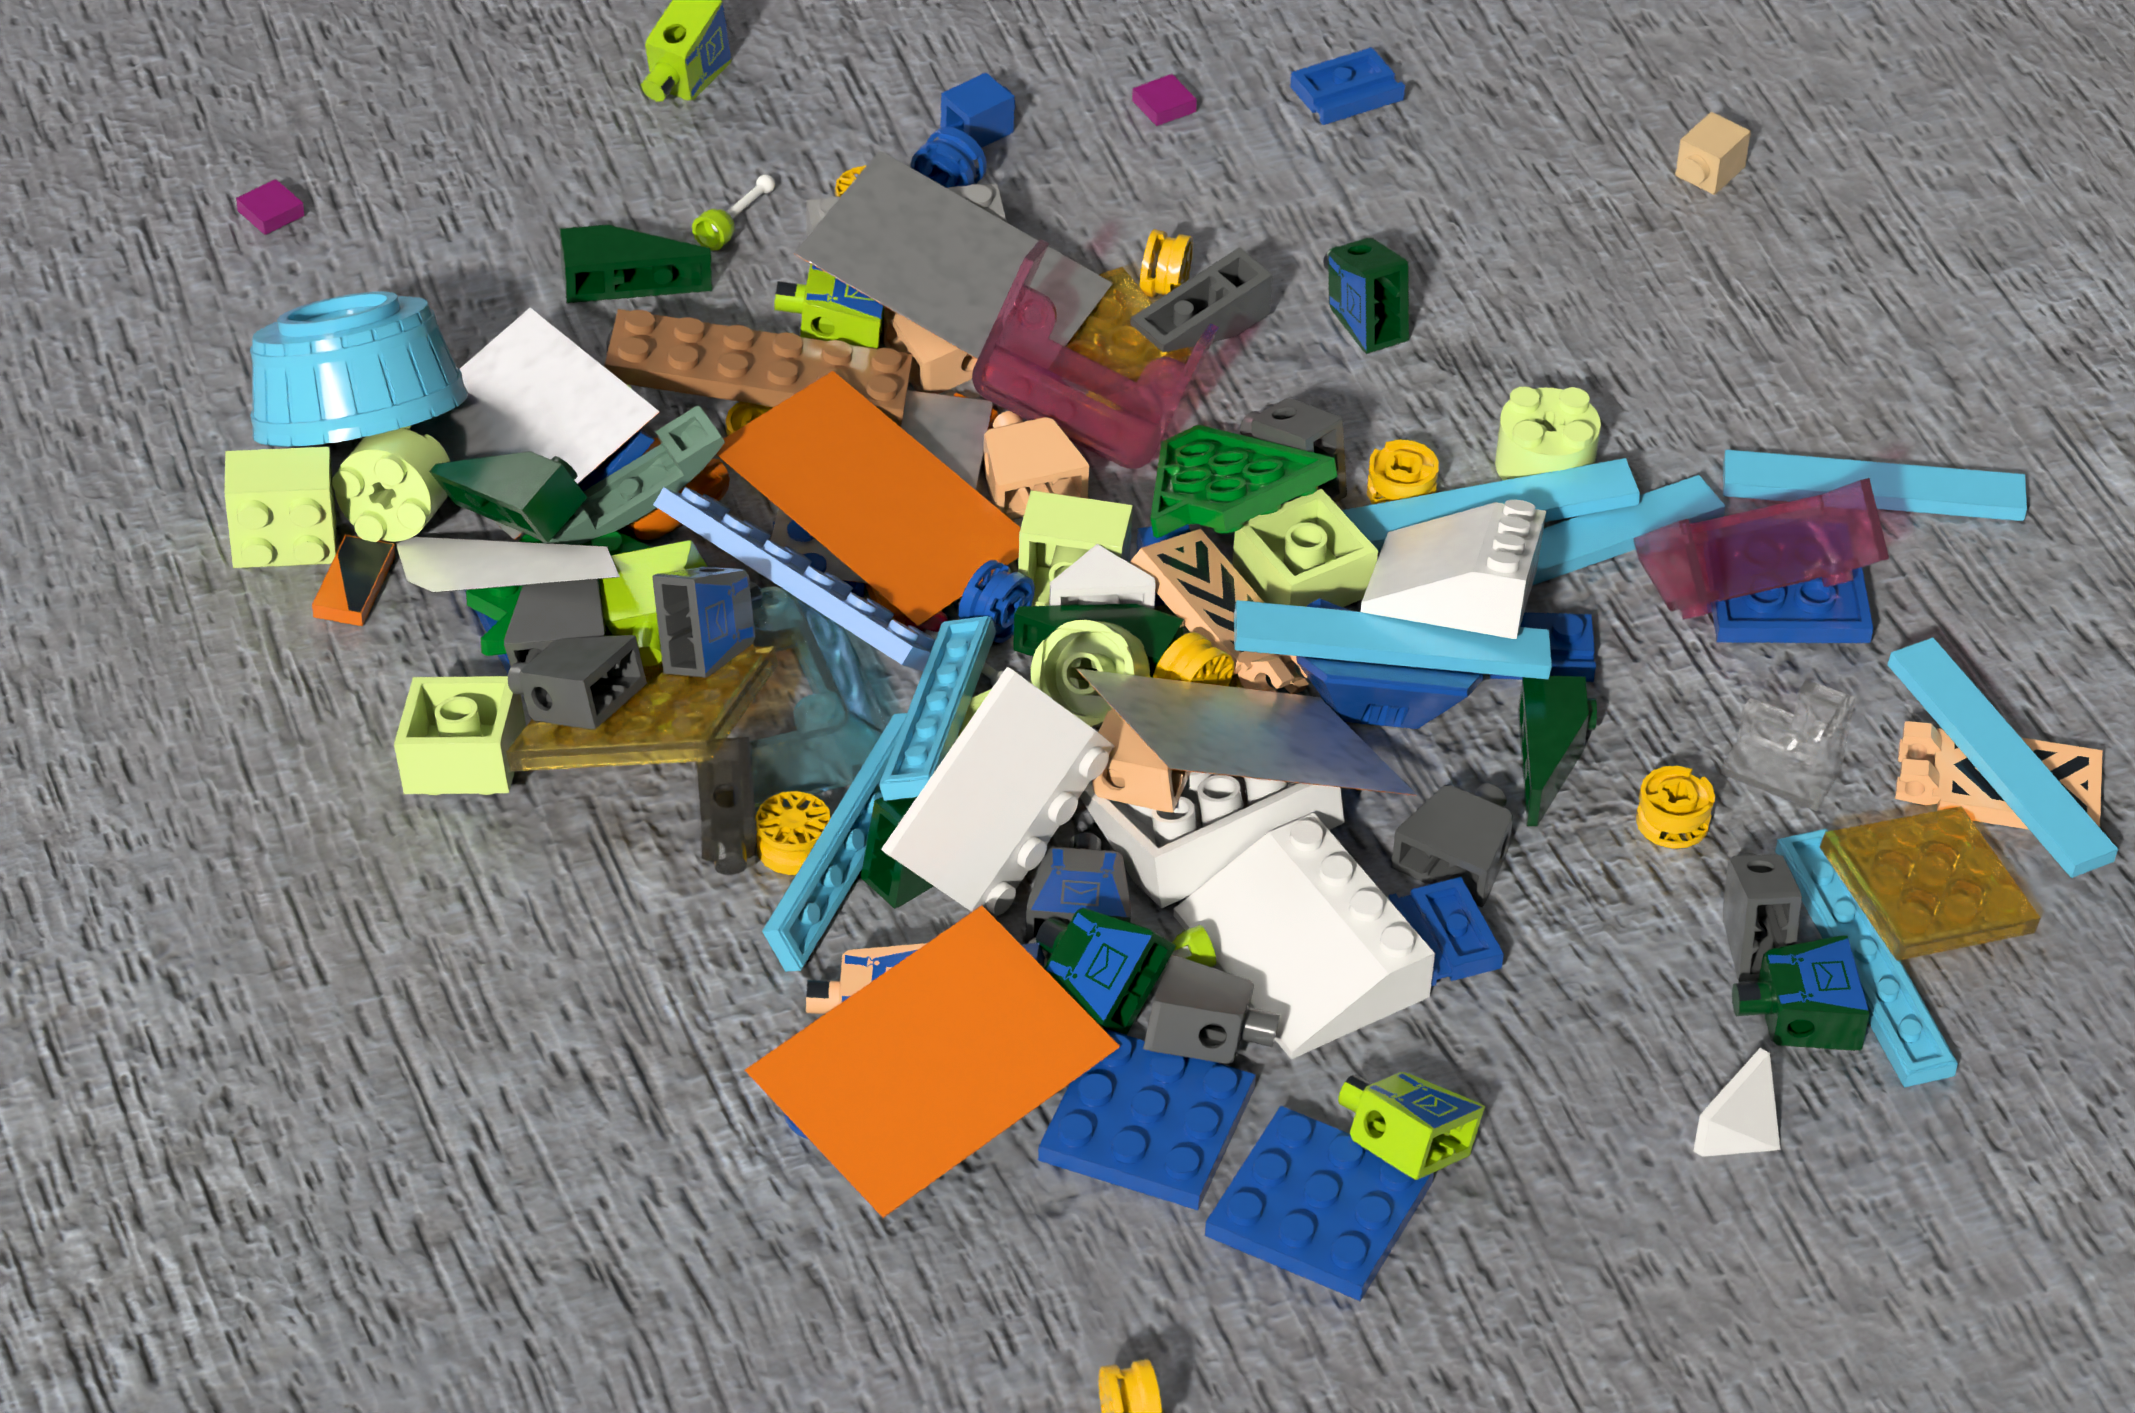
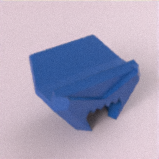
(1385, 692)

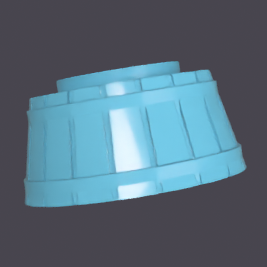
(350, 370)

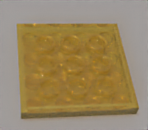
(662, 723)

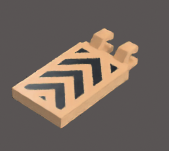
(1203, 591)
(1941, 774)

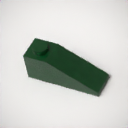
(626, 263)
(515, 490)
(1150, 626)
(1552, 736)

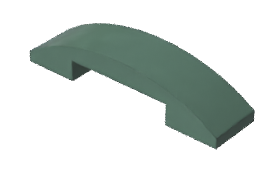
(631, 491)

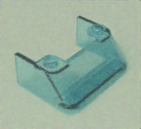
(833, 724)

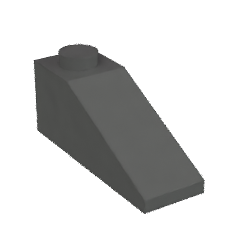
(1226, 294)

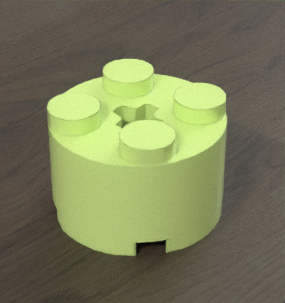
(1546, 432)
(388, 485)
(1082, 646)

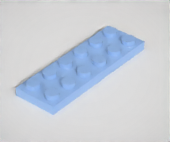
(794, 574)

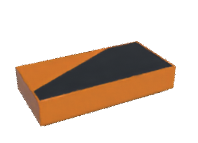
(353, 580)

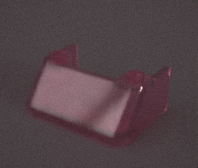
(1085, 399)
(1763, 549)

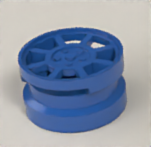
(950, 158)
(996, 597)

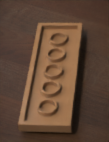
(748, 363)

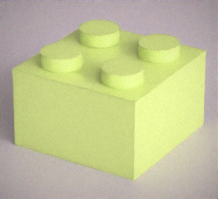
(280, 507)
(1062, 530)
(1305, 554)
(458, 735)

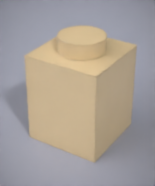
(1712, 153)

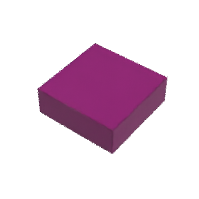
(1164, 99)
(270, 206)

